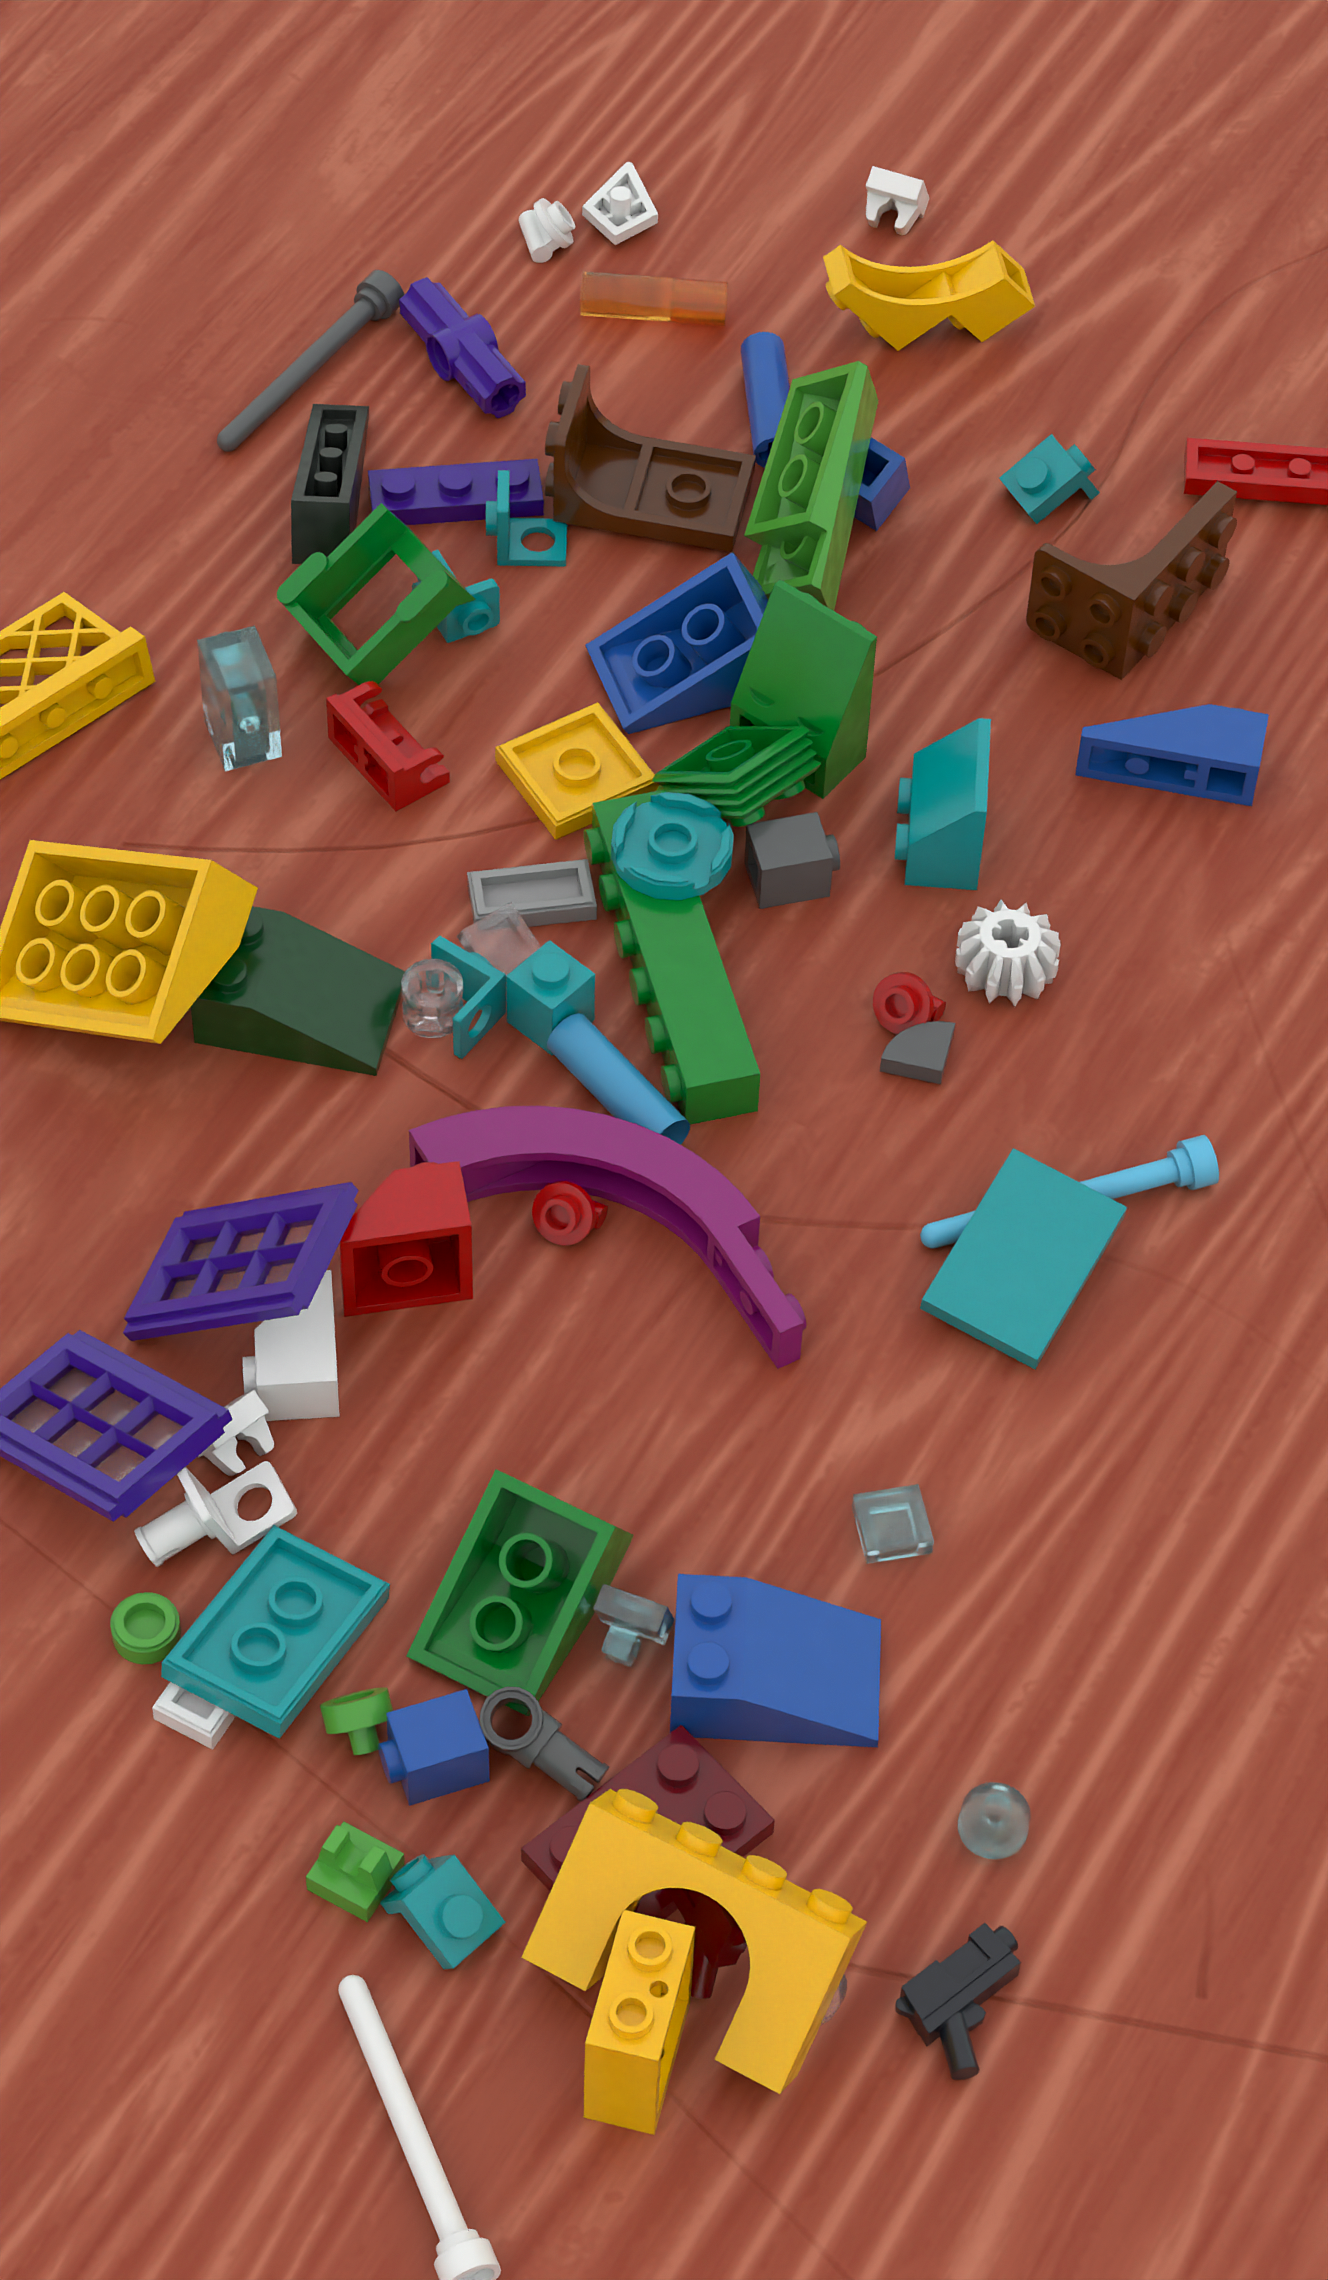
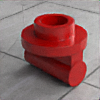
(905, 1001)
(566, 1213)

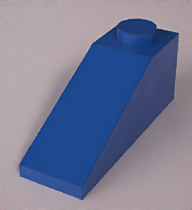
(1184, 751)

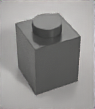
(790, 860)

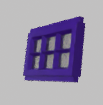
(241, 1262)
(103, 1424)

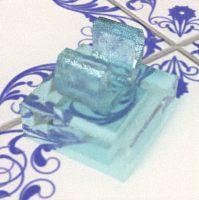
(630, 1622)

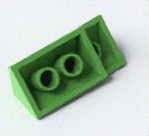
(814, 481)

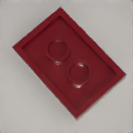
(686, 1788)

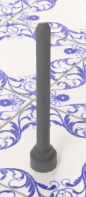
(375, 300)

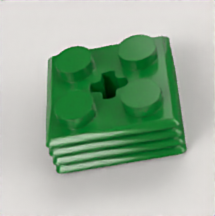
(743, 770)

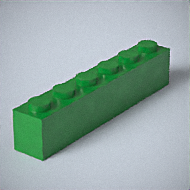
(682, 985)

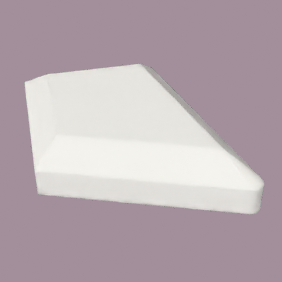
(621, 206)

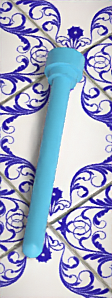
(1188, 1165)

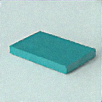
(1023, 1258)
(275, 1631)

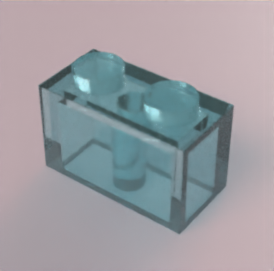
(239, 698)

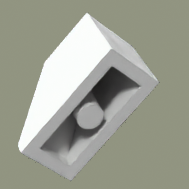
(297, 1361)

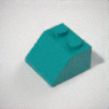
(946, 810)

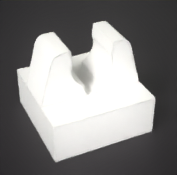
(896, 192)
(246, 1425)

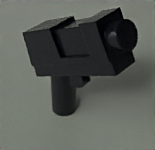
(948, 1994)

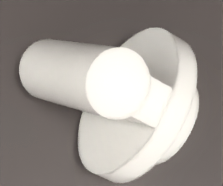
(546, 229)

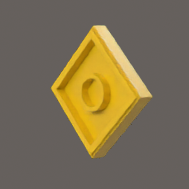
(572, 766)

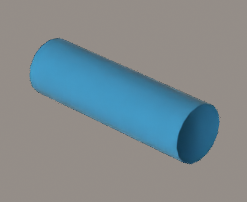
(614, 1078)

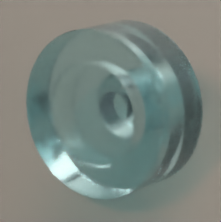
(994, 1820)

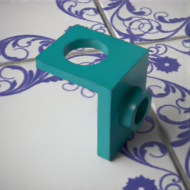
(513, 530)
(482, 989)

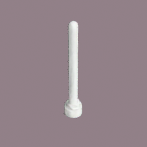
(460, 2249)

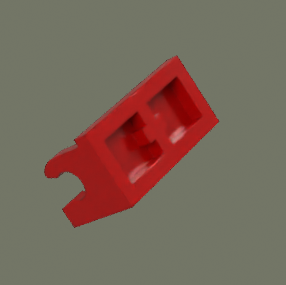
(383, 747)

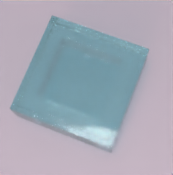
(892, 1523)

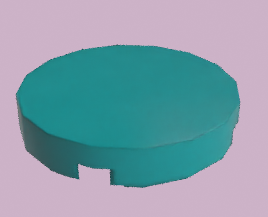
(672, 846)

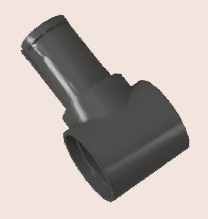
(542, 1744)

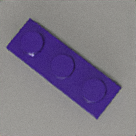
(455, 491)

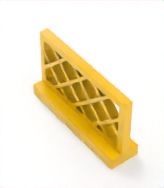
(79, 685)

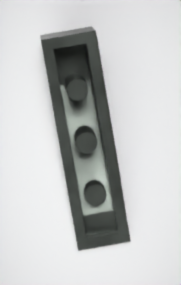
(328, 479)

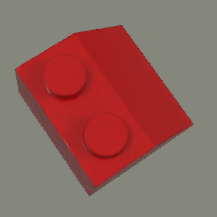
(409, 1243)

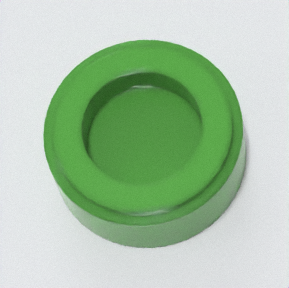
(145, 1628)

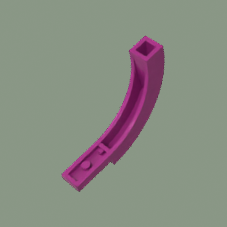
(629, 1165)

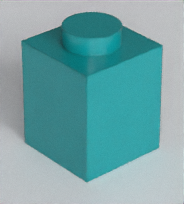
(547, 991)

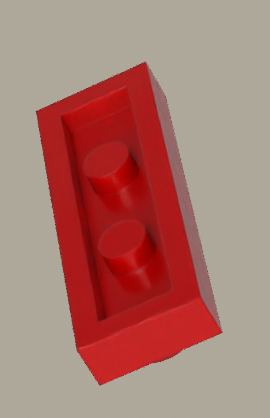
(1257, 470)

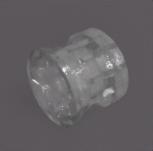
(422, 1008)

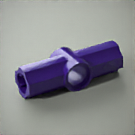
(462, 347)

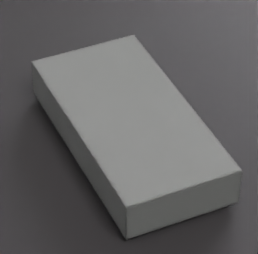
(539, 892)

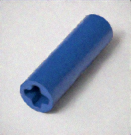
(765, 389)

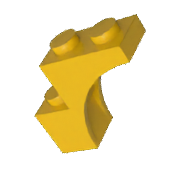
(902, 303)

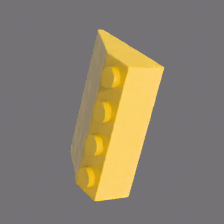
(115, 938)

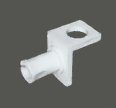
(215, 1515)

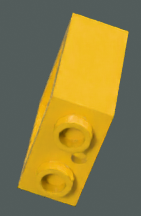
(638, 2022)

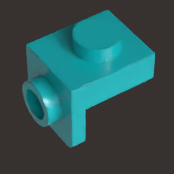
(1049, 477)
(473, 616)
(443, 1907)

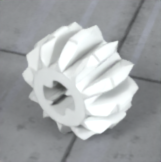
(1007, 952)

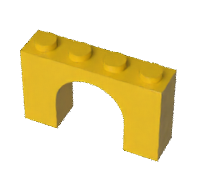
(793, 1936)

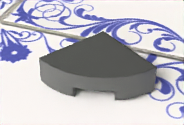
(919, 1051)

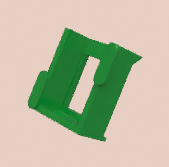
(328, 583)

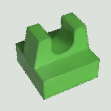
(354, 1871)

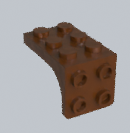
(641, 482)
(1125, 609)

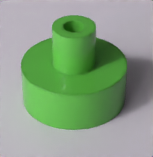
(358, 1715)

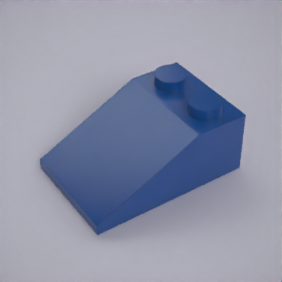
(682, 649)
(772, 1665)

